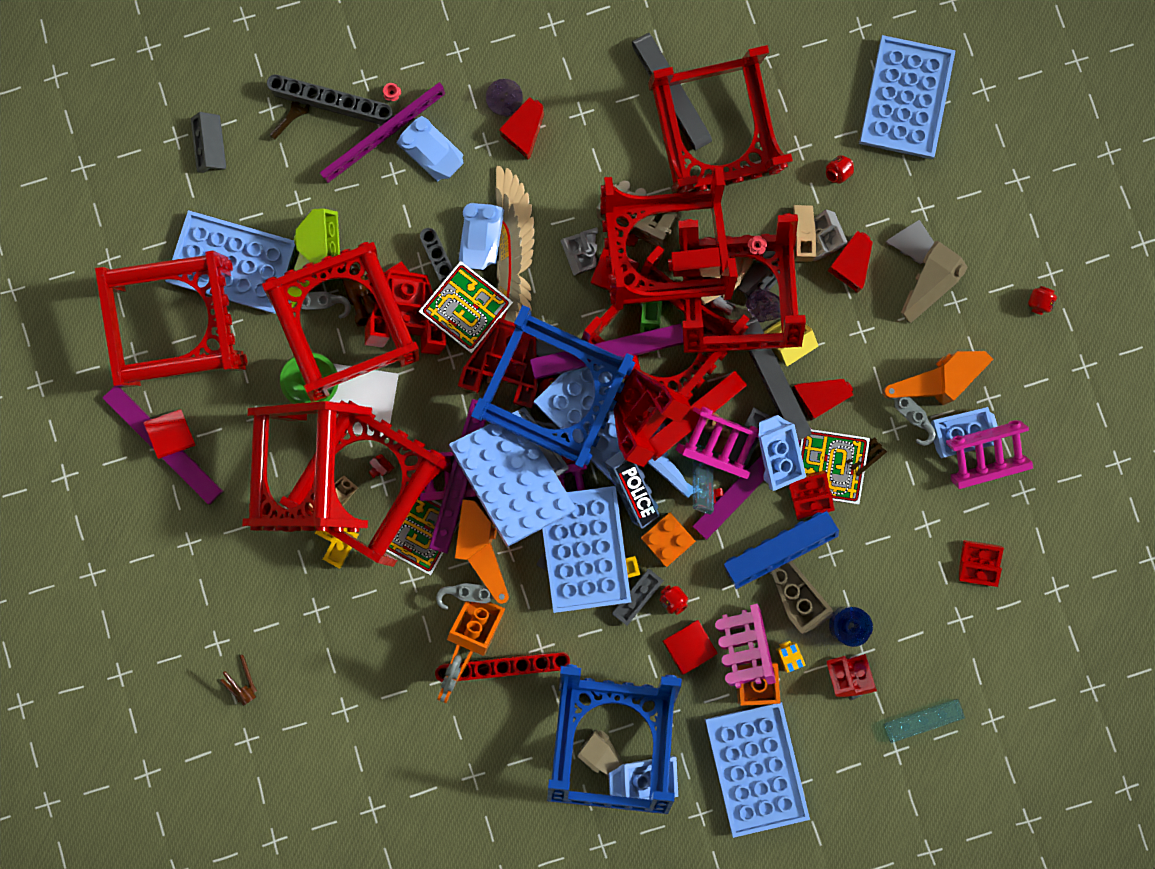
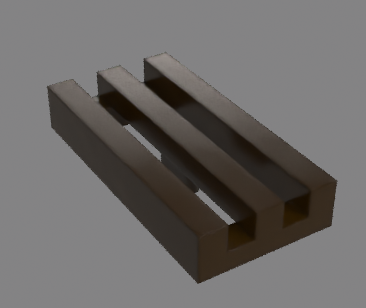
(878, 446)

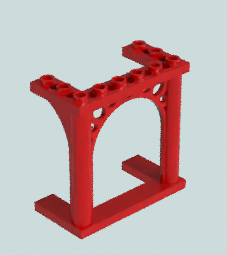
(771, 156)
(619, 205)
(367, 259)
(212, 264)
(714, 323)
(791, 323)
(426, 468)
(323, 495)

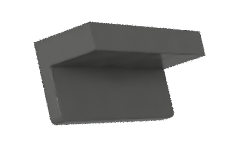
(208, 142)
(758, 276)

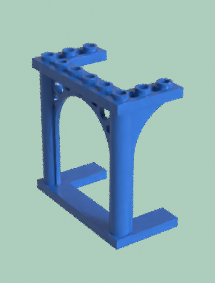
(612, 363)
(663, 697)

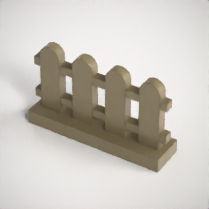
(646, 228)

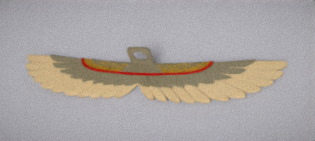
(514, 242)

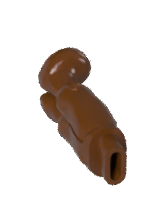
(355, 292)

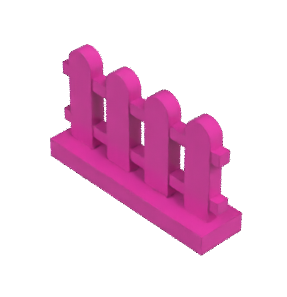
(751, 655)

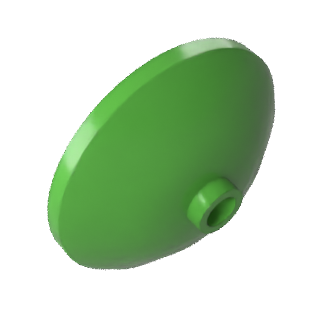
(293, 383)

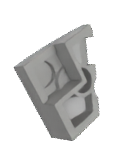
(828, 234)
(913, 241)
(581, 250)

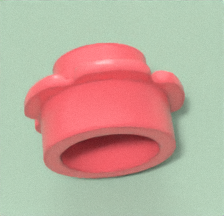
(391, 87)
(757, 250)

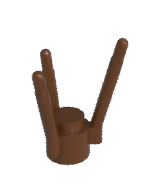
(244, 694)

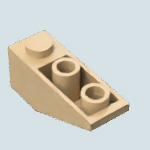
(805, 237)

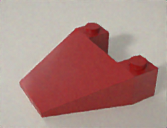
(411, 294)
(488, 355)
(640, 413)

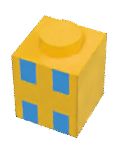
(790, 656)

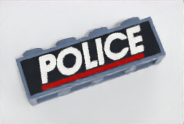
(632, 490)

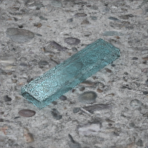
(703, 486)
(924, 720)

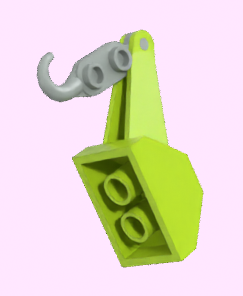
(314, 240)

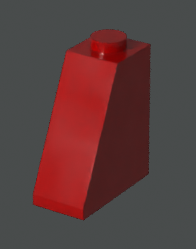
(524, 126)
(853, 261)
(695, 263)
(822, 395)

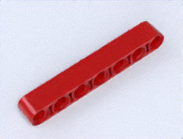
(713, 400)
(513, 669)

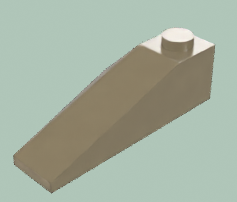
(941, 272)
(801, 600)
(600, 753)

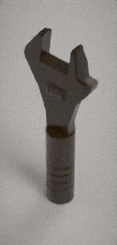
(296, 111)

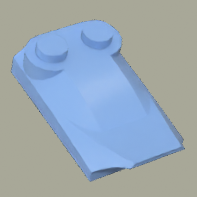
(430, 149)
(480, 235)
(961, 425)
(780, 452)
(671, 474)
(634, 779)

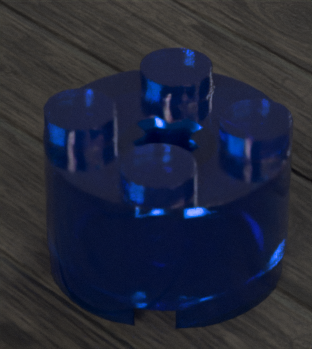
(856, 635)

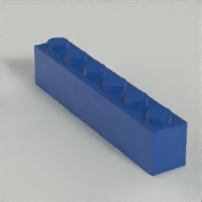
(781, 549)

